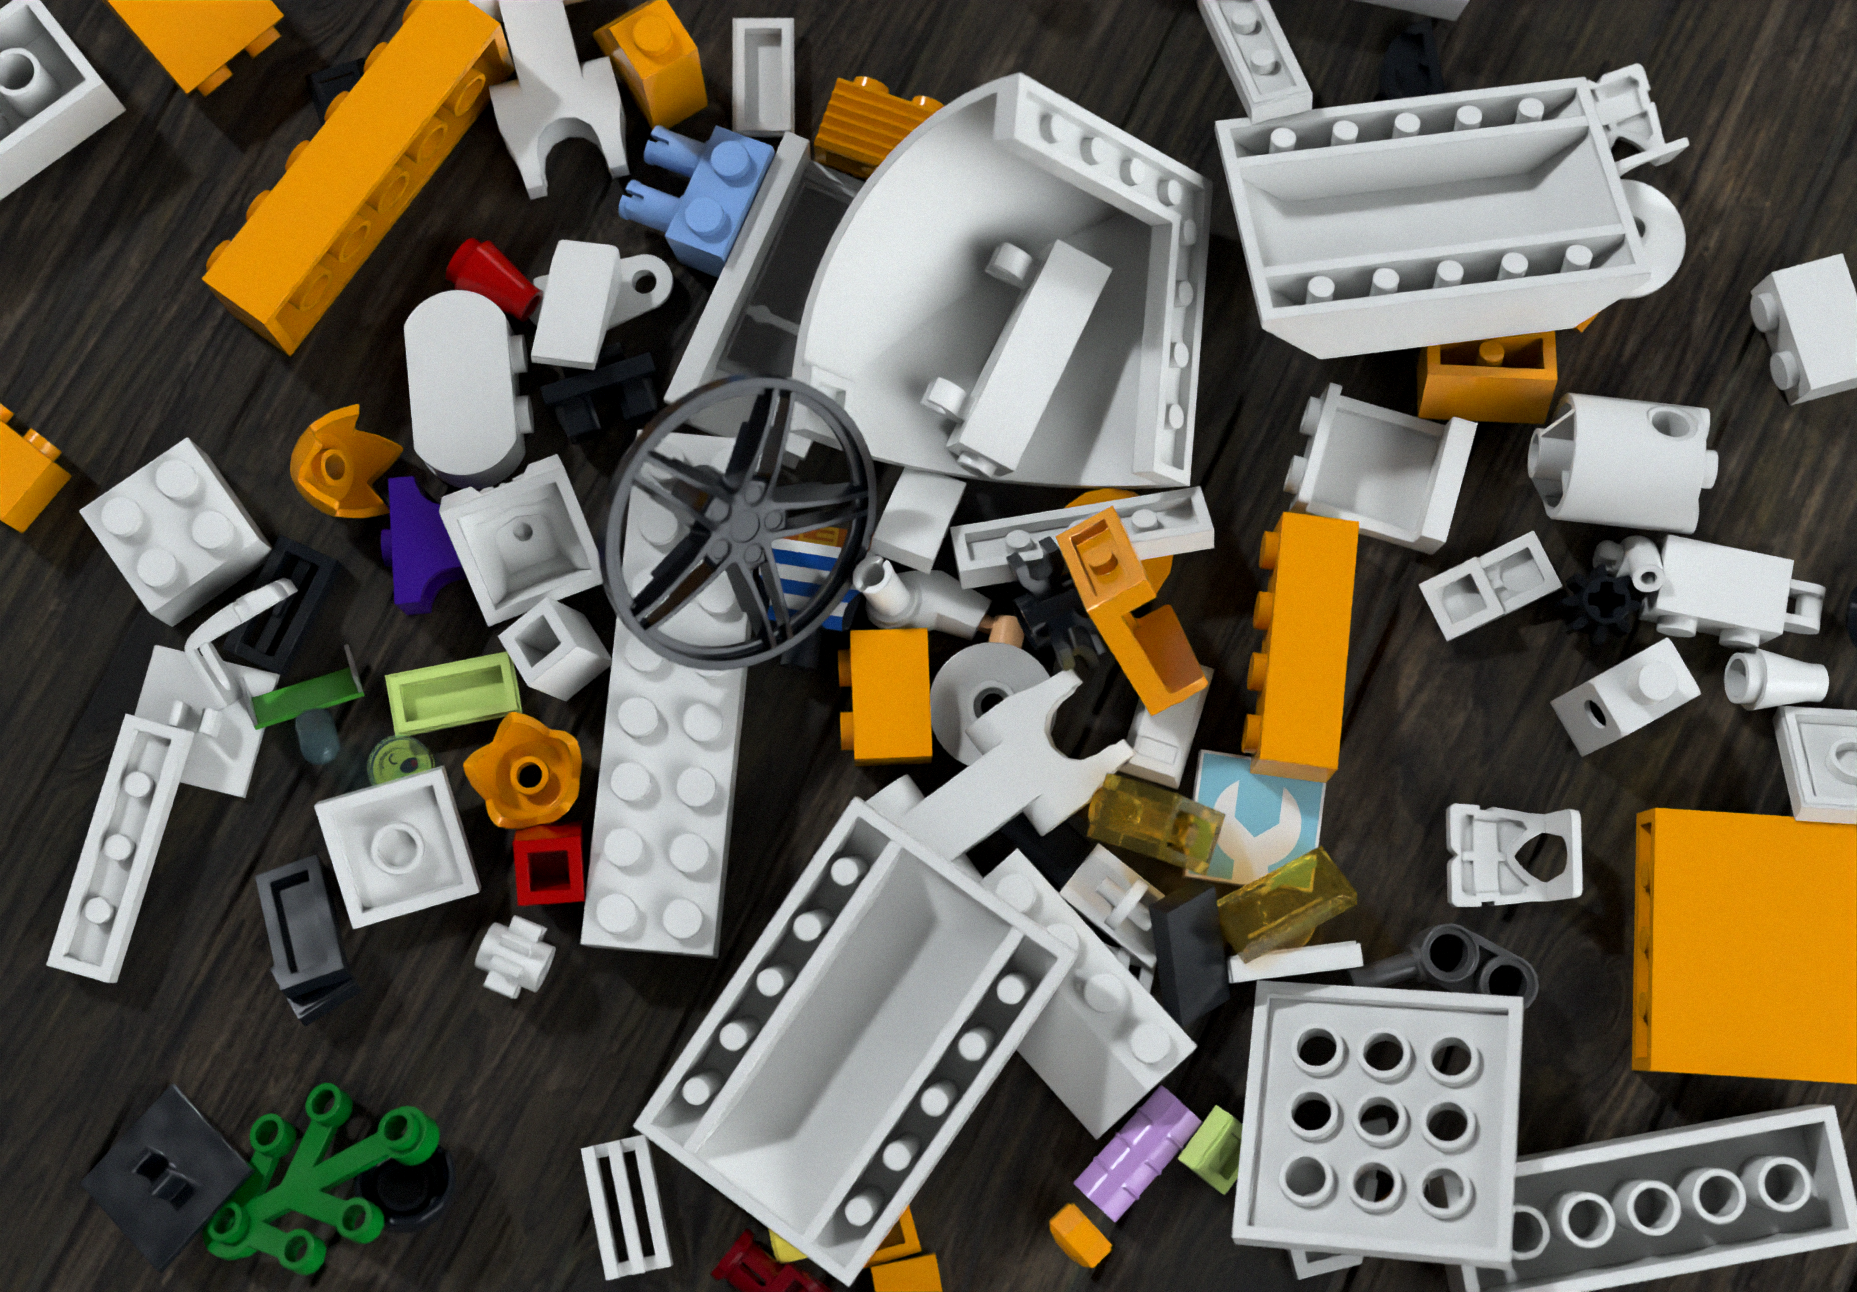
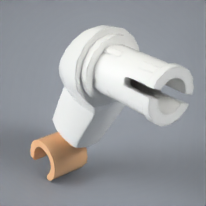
(929, 602)

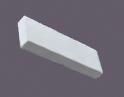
(1257, 58)

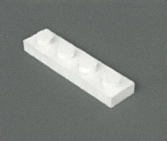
(1155, 523)
(120, 849)

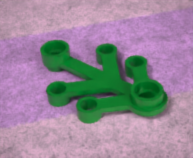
(310, 1178)

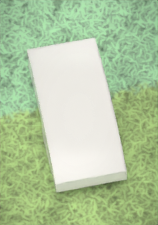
(917, 518)
(1490, 586)

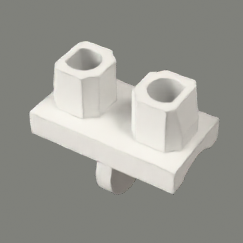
(1115, 902)

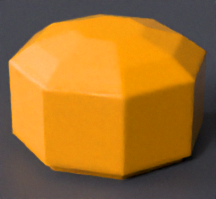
(1078, 1236)

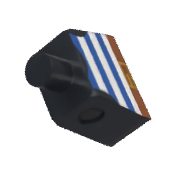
(803, 567)

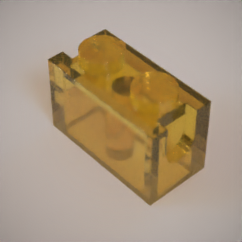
(1145, 819)

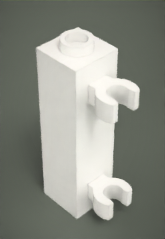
(1027, 358)

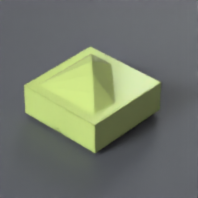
(1215, 1150)

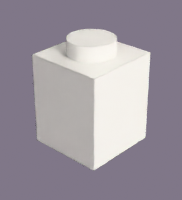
(555, 649)

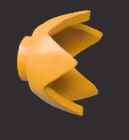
(338, 465)
(498, 765)

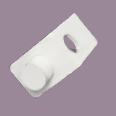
(1627, 695)

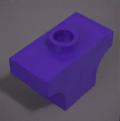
(417, 547)

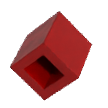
(550, 863)

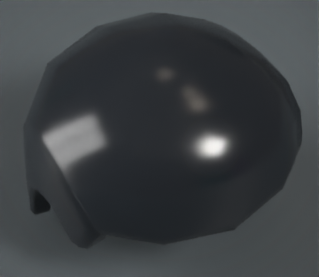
(410, 1194)

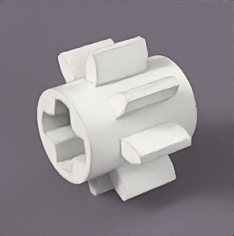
(515, 957)

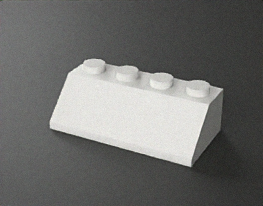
(1101, 1032)

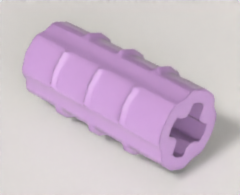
(1138, 1153)

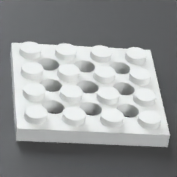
(1405, 1223)

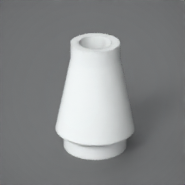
(1770, 680)

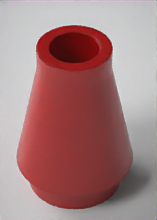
(490, 273)

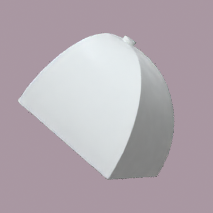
(912, 301)

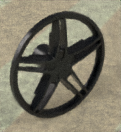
(736, 520)

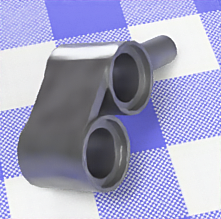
(1469, 975)

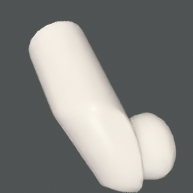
(1632, 557)

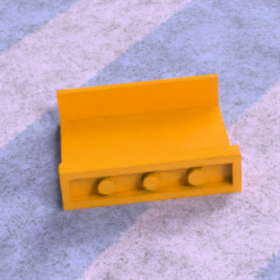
(1745, 946)

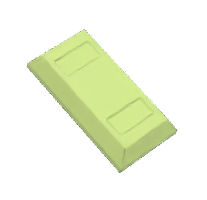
(453, 694)

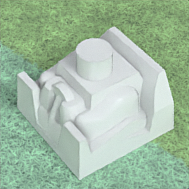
(522, 541)

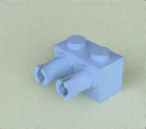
(715, 205)

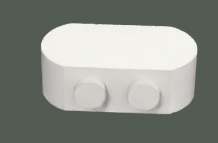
(466, 389)

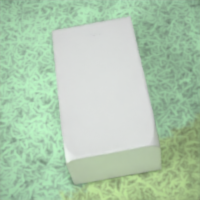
(577, 304)

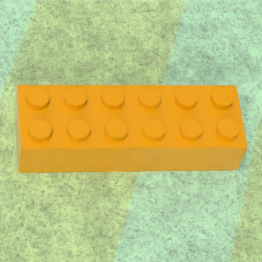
(359, 170)

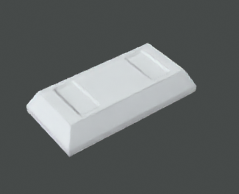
(763, 76)
(1165, 738)

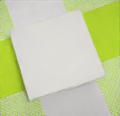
(224, 739)

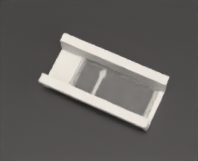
(764, 288)

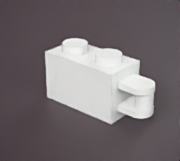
(1729, 595)

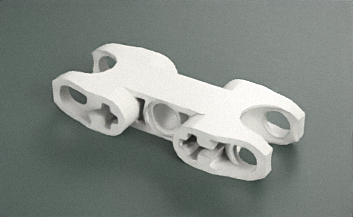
(553, 91)
(1014, 775)

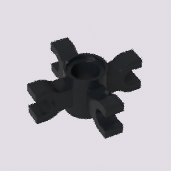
(1053, 611)

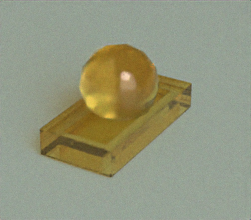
(1285, 905)

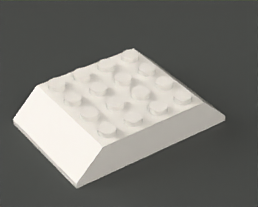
(1432, 218)
(855, 1040)

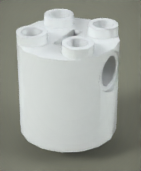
(1623, 463)

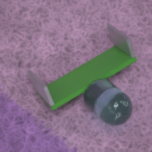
(306, 703)

